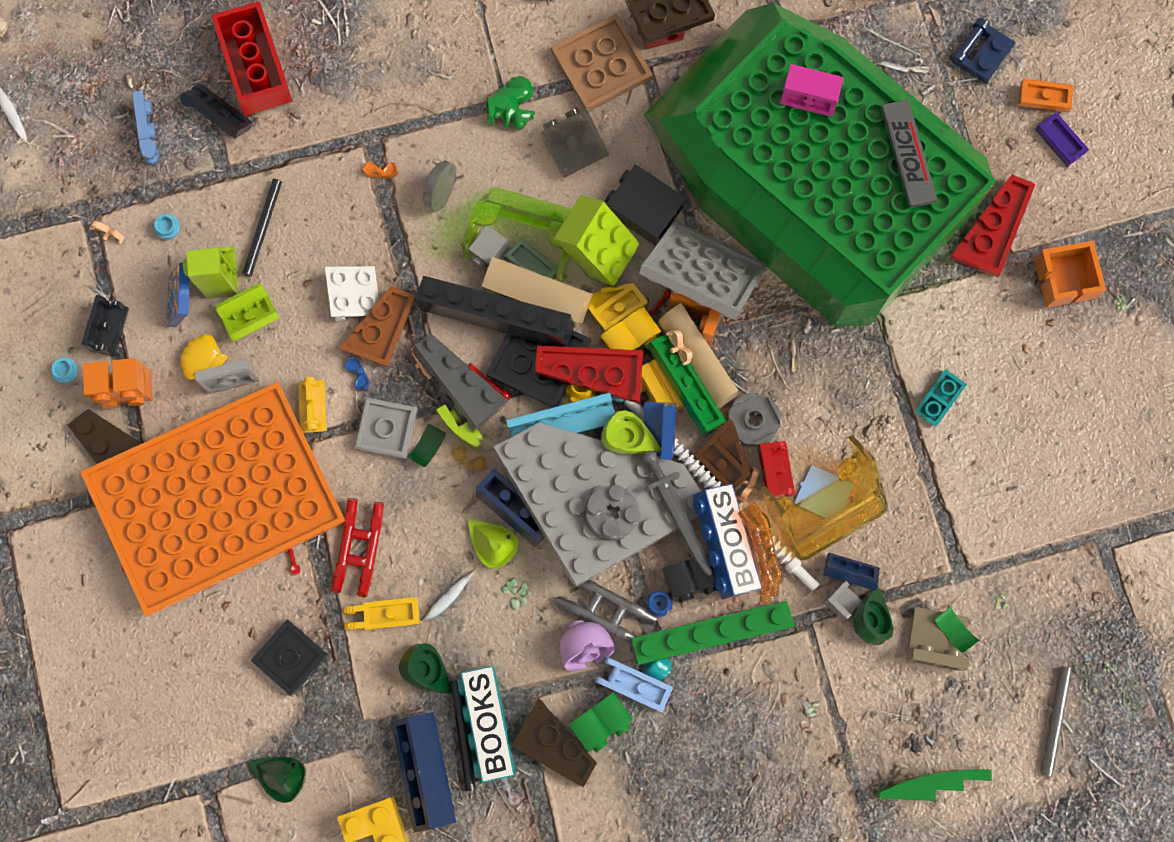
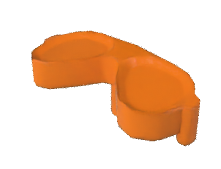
(373, 171)

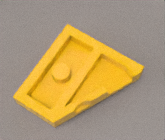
(615, 304)

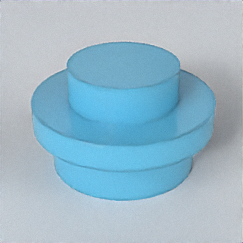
(166, 226)
(64, 370)

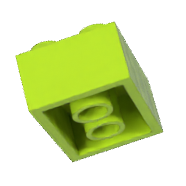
(597, 240)

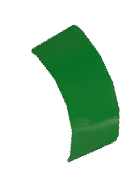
(955, 630)

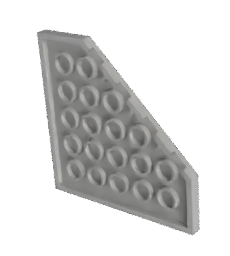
(559, 473)

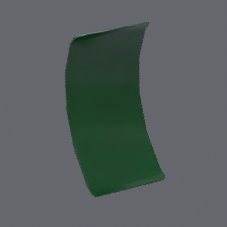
(427, 445)

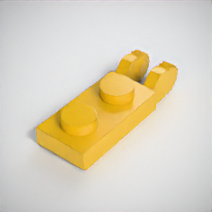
(385, 614)

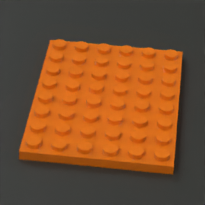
(212, 498)

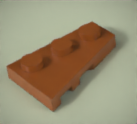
(381, 329)

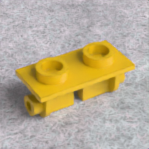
(312, 405)

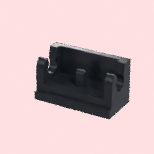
(105, 326)

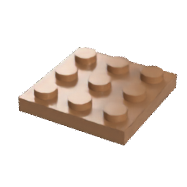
(601, 62)

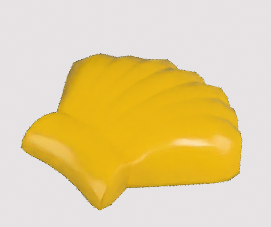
(200, 355)

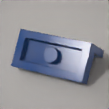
(661, 422)

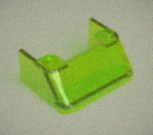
(520, 208)

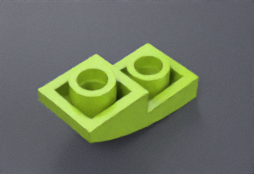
(462, 432)

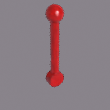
(667, 293)
(505, 394)
(294, 569)

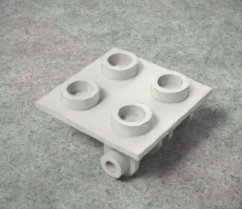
(351, 291)

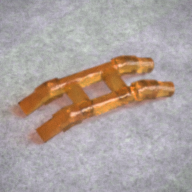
(759, 531)

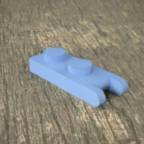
(636, 685)

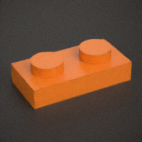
(1046, 95)

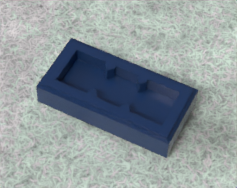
(851, 571)

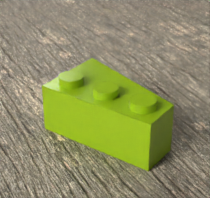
(213, 271)

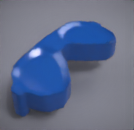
(354, 366)

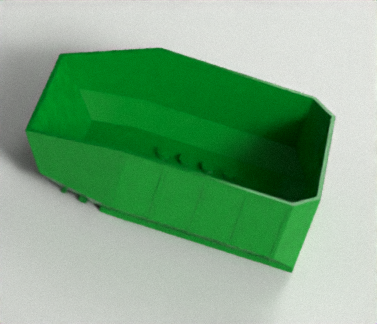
(807, 187)

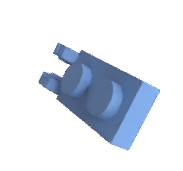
(145, 129)

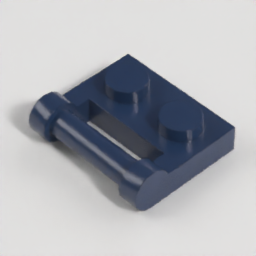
(990, 54)

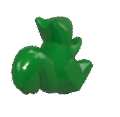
(505, 103)

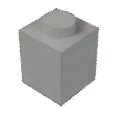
(486, 246)

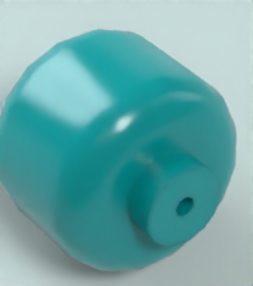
(658, 669)

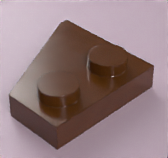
(725, 456)

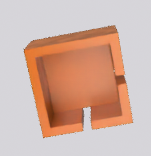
(1070, 274)
(127, 384)

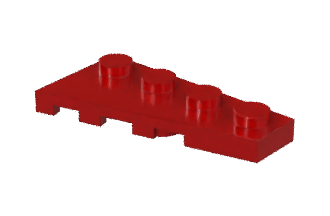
(994, 232)
(594, 369)

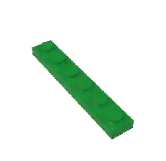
(712, 632)

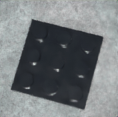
(516, 365)

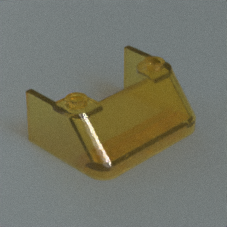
(834, 510)

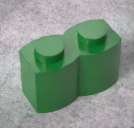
(601, 722)

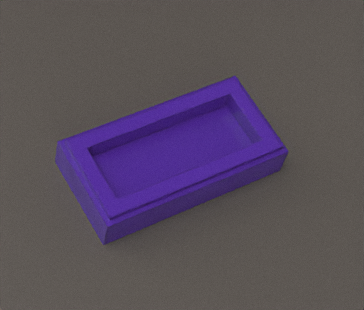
(1061, 139)

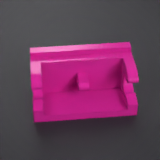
(812, 90)

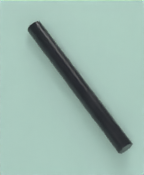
(262, 227)
(462, 731)

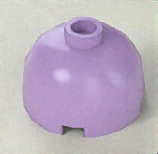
(583, 644)

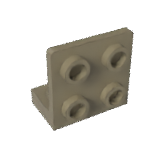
(930, 645)

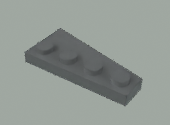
(468, 390)

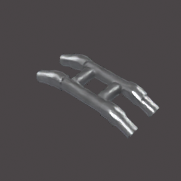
(623, 606)

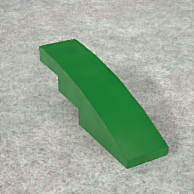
(925, 786)

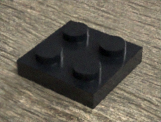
(289, 657)

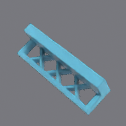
(574, 417)

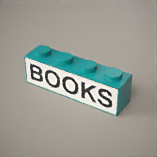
(487, 723)

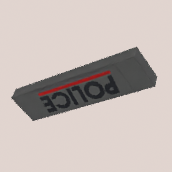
(908, 154)

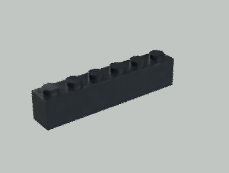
(495, 312)

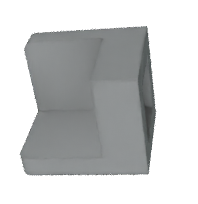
(843, 601)

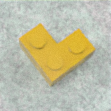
(378, 819)

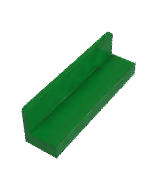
(687, 386)

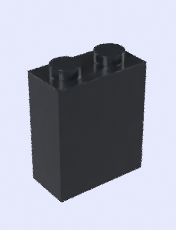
(645, 204)

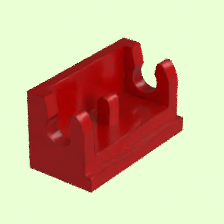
(776, 469)

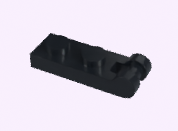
(216, 110)

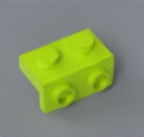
(247, 312)

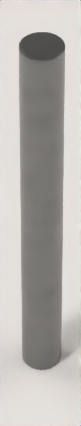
(1056, 722)

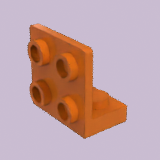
(708, 316)

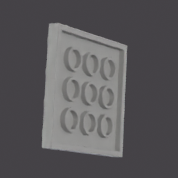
(703, 269)

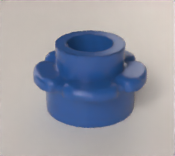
(663, 597)

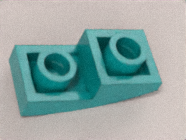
(940, 397)

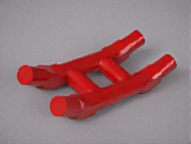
(350, 533)

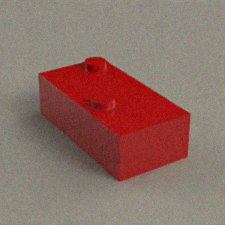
(251, 58)

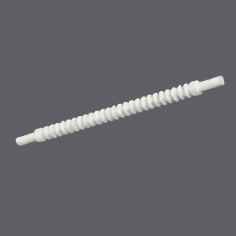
(792, 565)

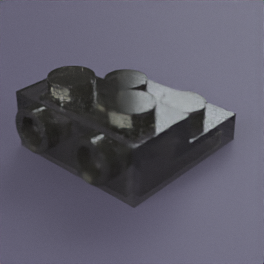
(573, 141)

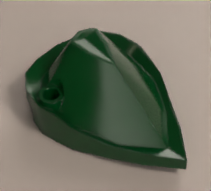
(873, 619)
(423, 669)
(279, 776)

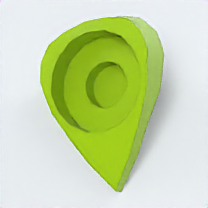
(628, 436)
(492, 543)

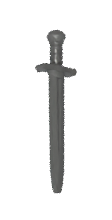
(676, 509)

